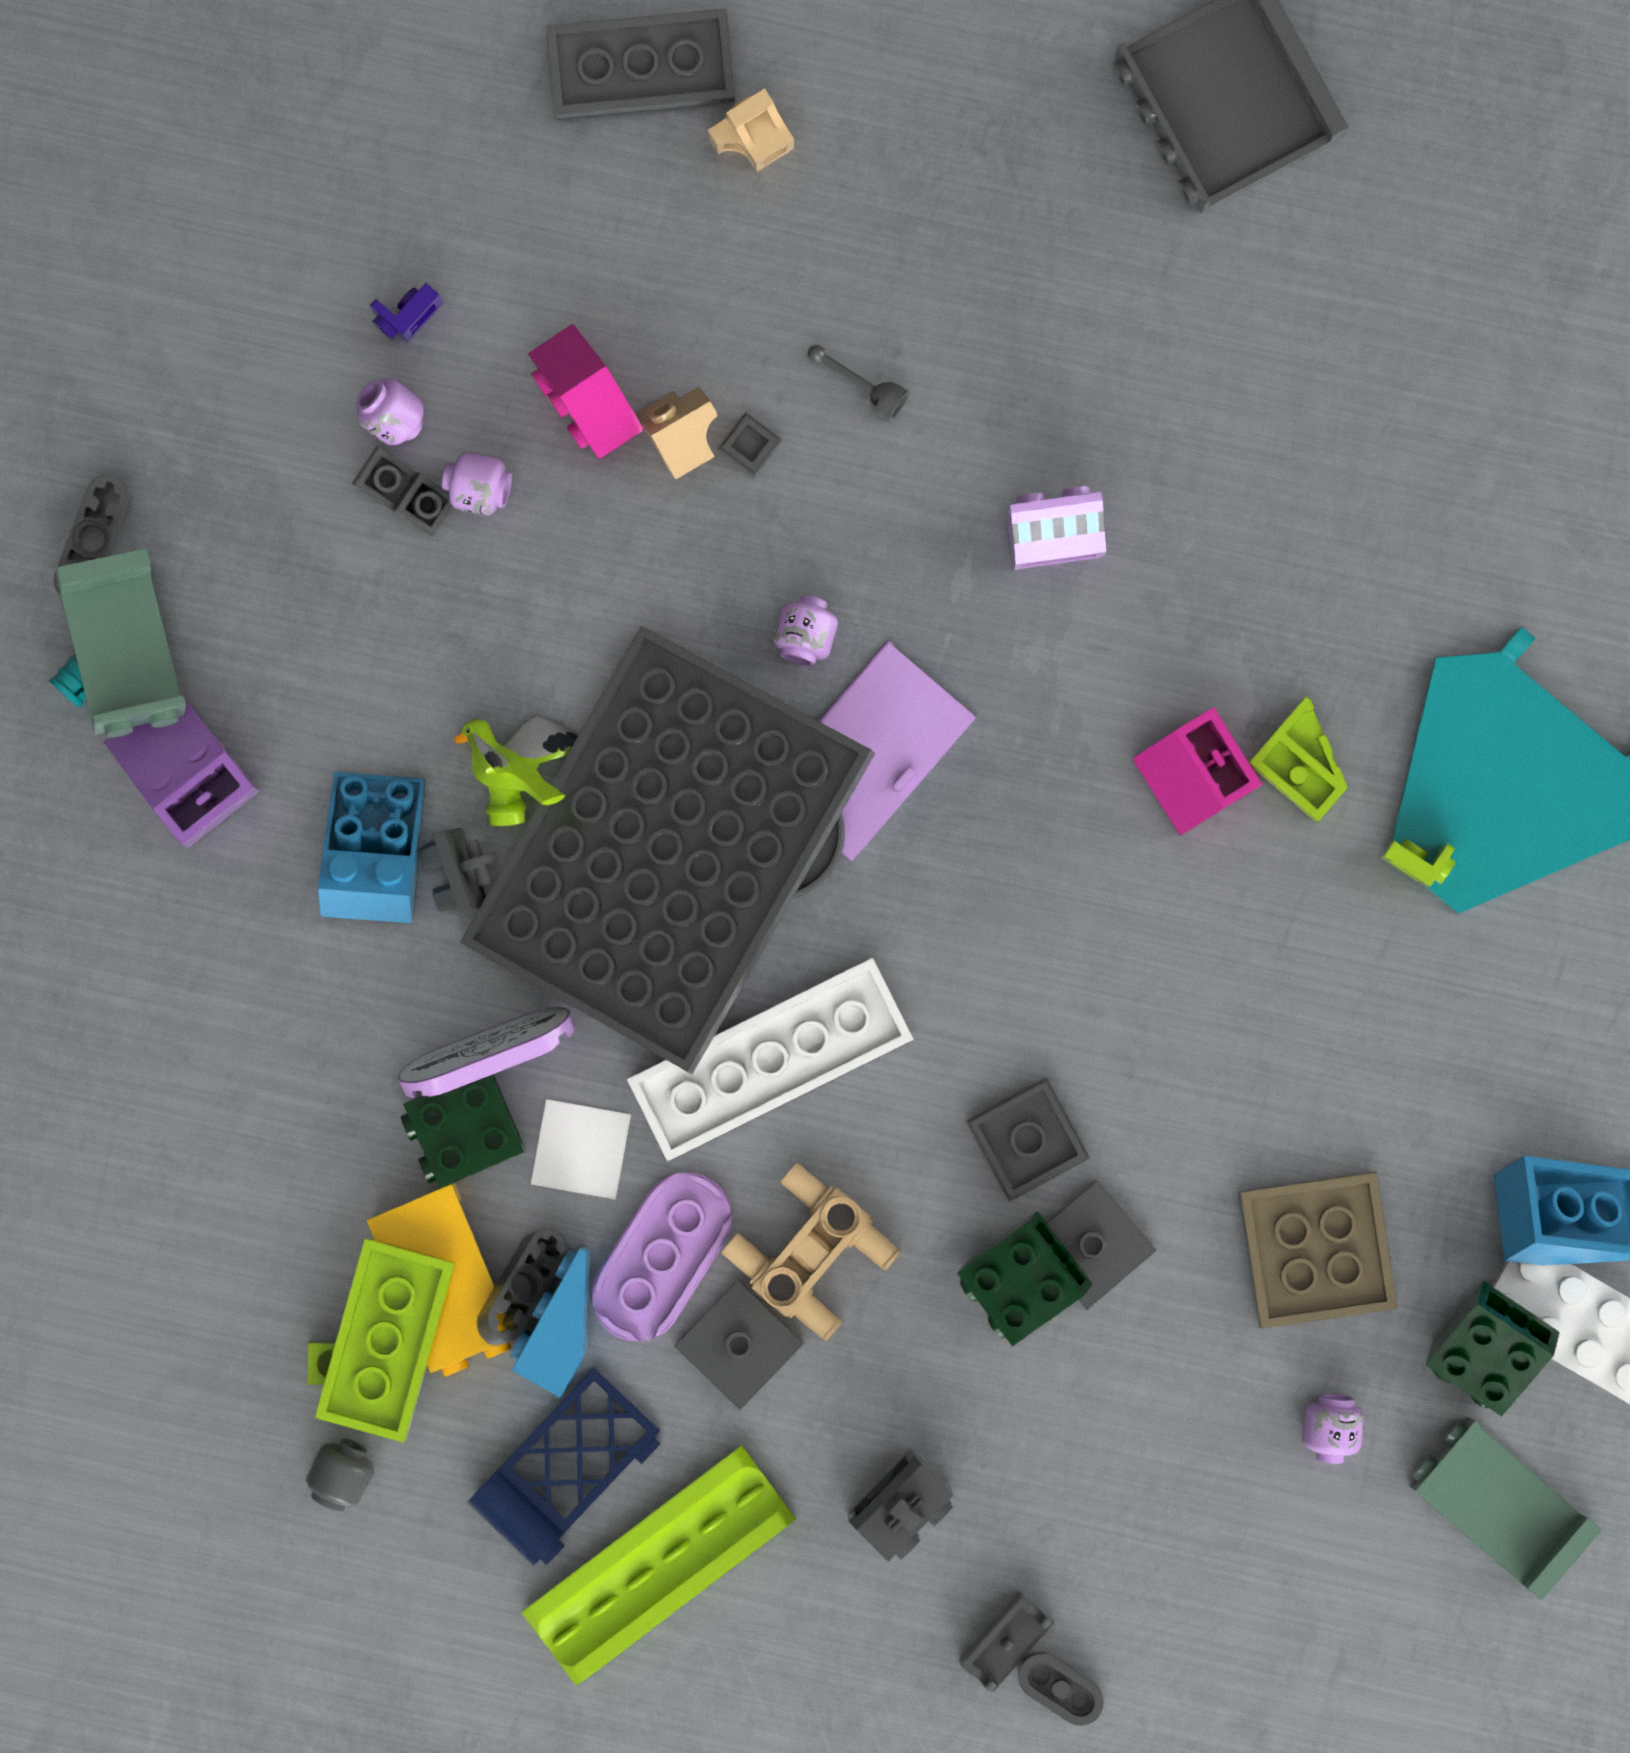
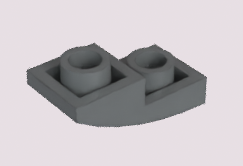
(403, 490)

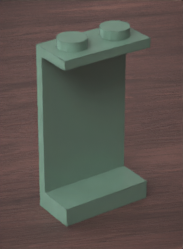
(120, 643)
(1503, 1507)

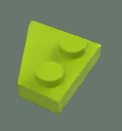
(1302, 763)

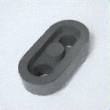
(1060, 1688)

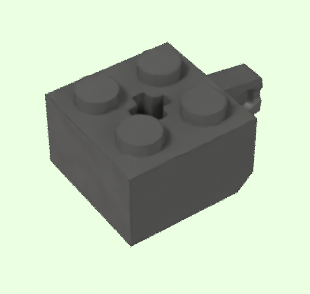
(902, 1506)

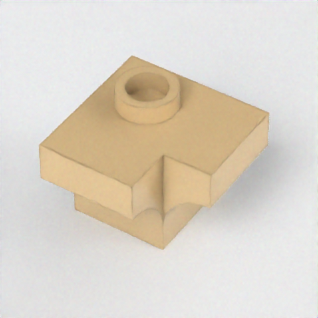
(753, 130)
(679, 429)

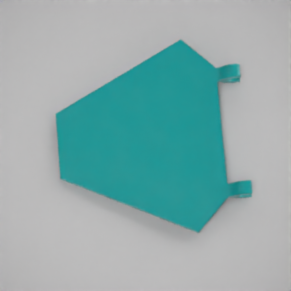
(1507, 779)

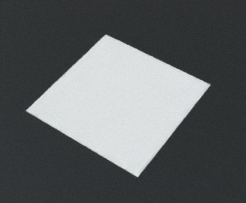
(580, 1149)

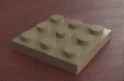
(1318, 1250)

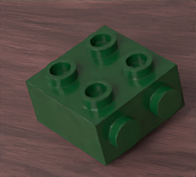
(462, 1131)
(1024, 1279)
(1492, 1349)

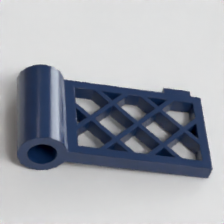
(521, 1512)

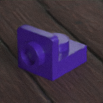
(415, 310)

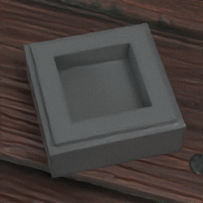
(750, 444)

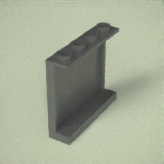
(1229, 97)

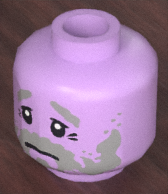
(390, 411)
(477, 483)
(805, 631)
(1333, 1427)

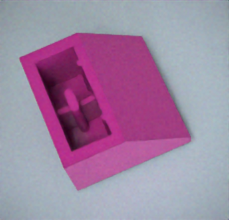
(1197, 771)

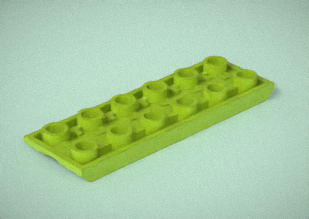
(658, 1565)

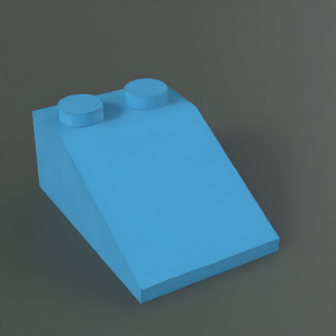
(1563, 1212)

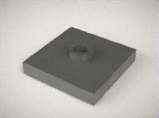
(1027, 1139)
(1100, 1240)
(739, 1344)

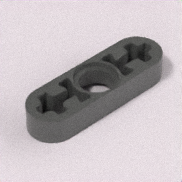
(82, 521)
(504, 1295)

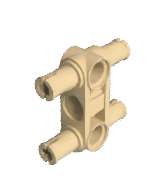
(811, 1252)

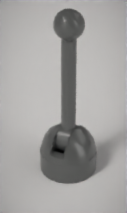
(885, 398)

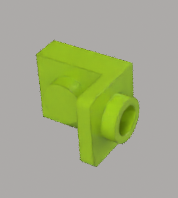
(1410, 860)

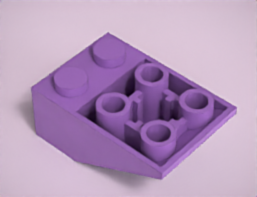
(184, 774)

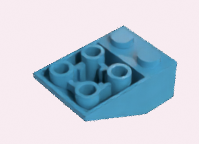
(371, 848)
(561, 1336)

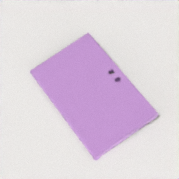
(908, 728)

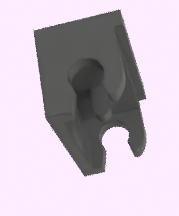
(1005, 1642)

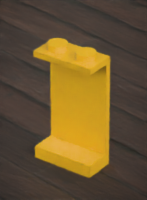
(440, 1229)

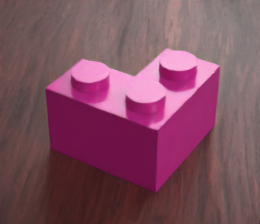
(585, 390)

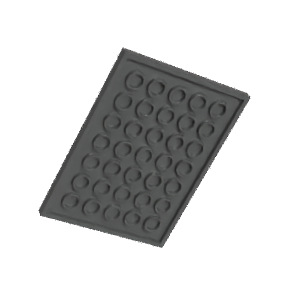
(671, 850)

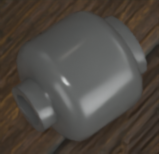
(340, 1475)

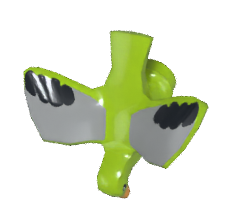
(514, 765)

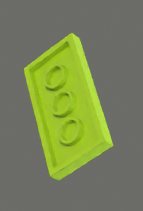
(385, 1340)

